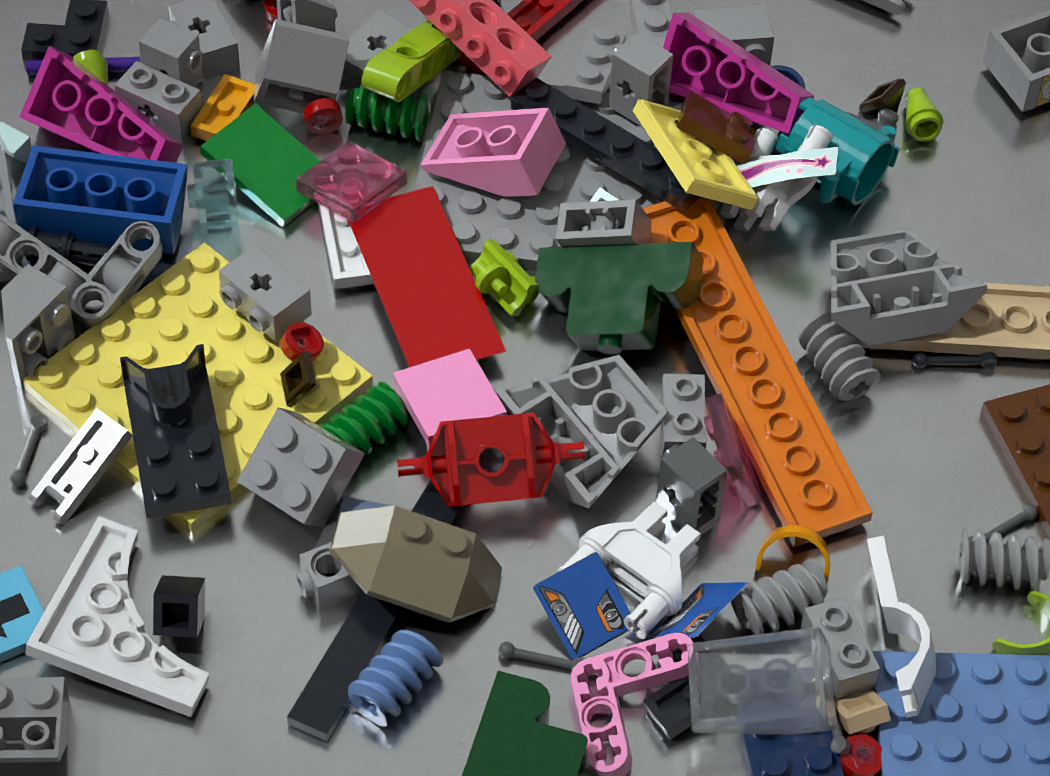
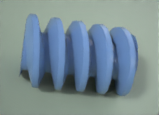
(392, 675)

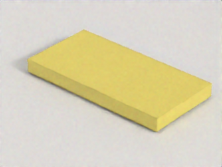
(695, 164)

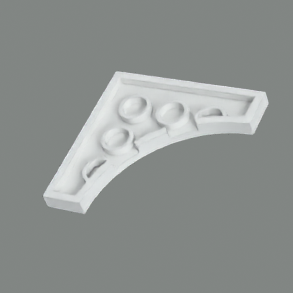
(99, 633)

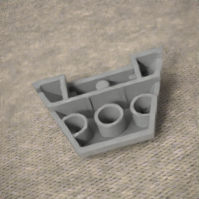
(896, 287)
(591, 404)

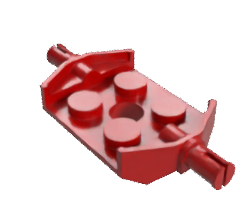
(455, 454)

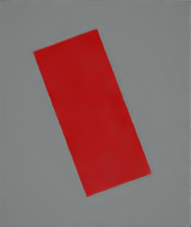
(424, 279)

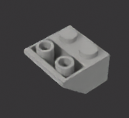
(299, 66)
(35, 321)
(33, 719)

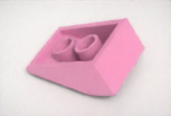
(497, 150)

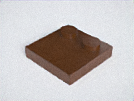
(714, 126)

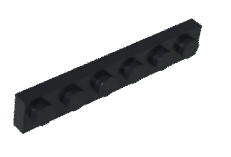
(606, 142)

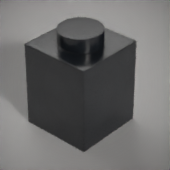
(179, 606)

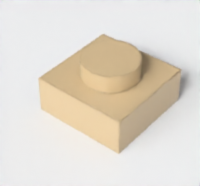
(861, 712)

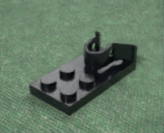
(176, 436)

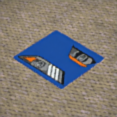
(583, 605)
(700, 609)

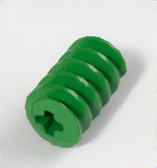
(382, 112)
(368, 417)

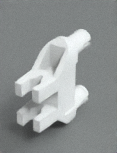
(778, 196)
(643, 563)

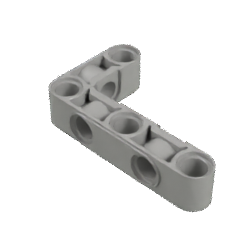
(111, 280)

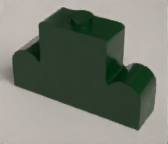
(618, 290)
(517, 736)

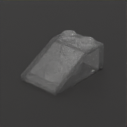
(762, 684)

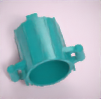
(861, 152)

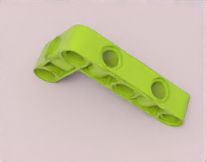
(409, 62)

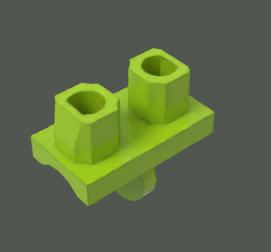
(503, 278)

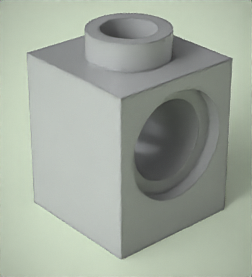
(325, 590)

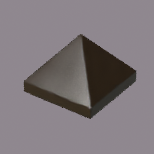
(884, 96)
(299, 379)

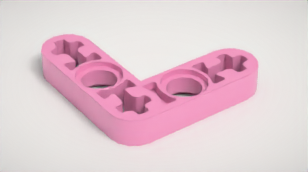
(613, 684)

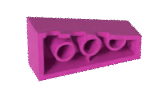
(730, 75)
(89, 112)

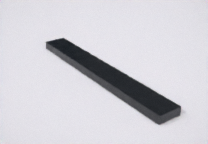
(357, 643)

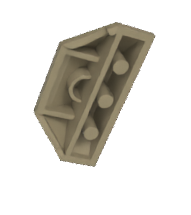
(417, 562)

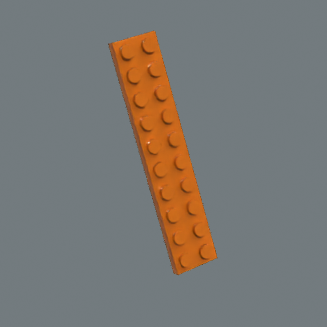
(760, 381)

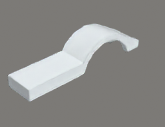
(903, 619)

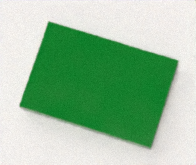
(264, 162)

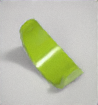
(1001, 646)

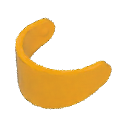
(796, 531)

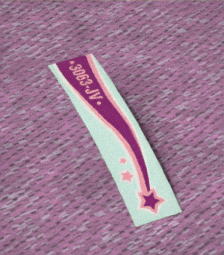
(790, 166)

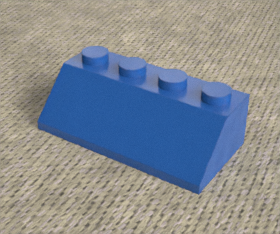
(100, 195)

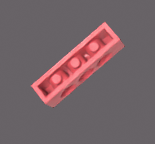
(488, 39)

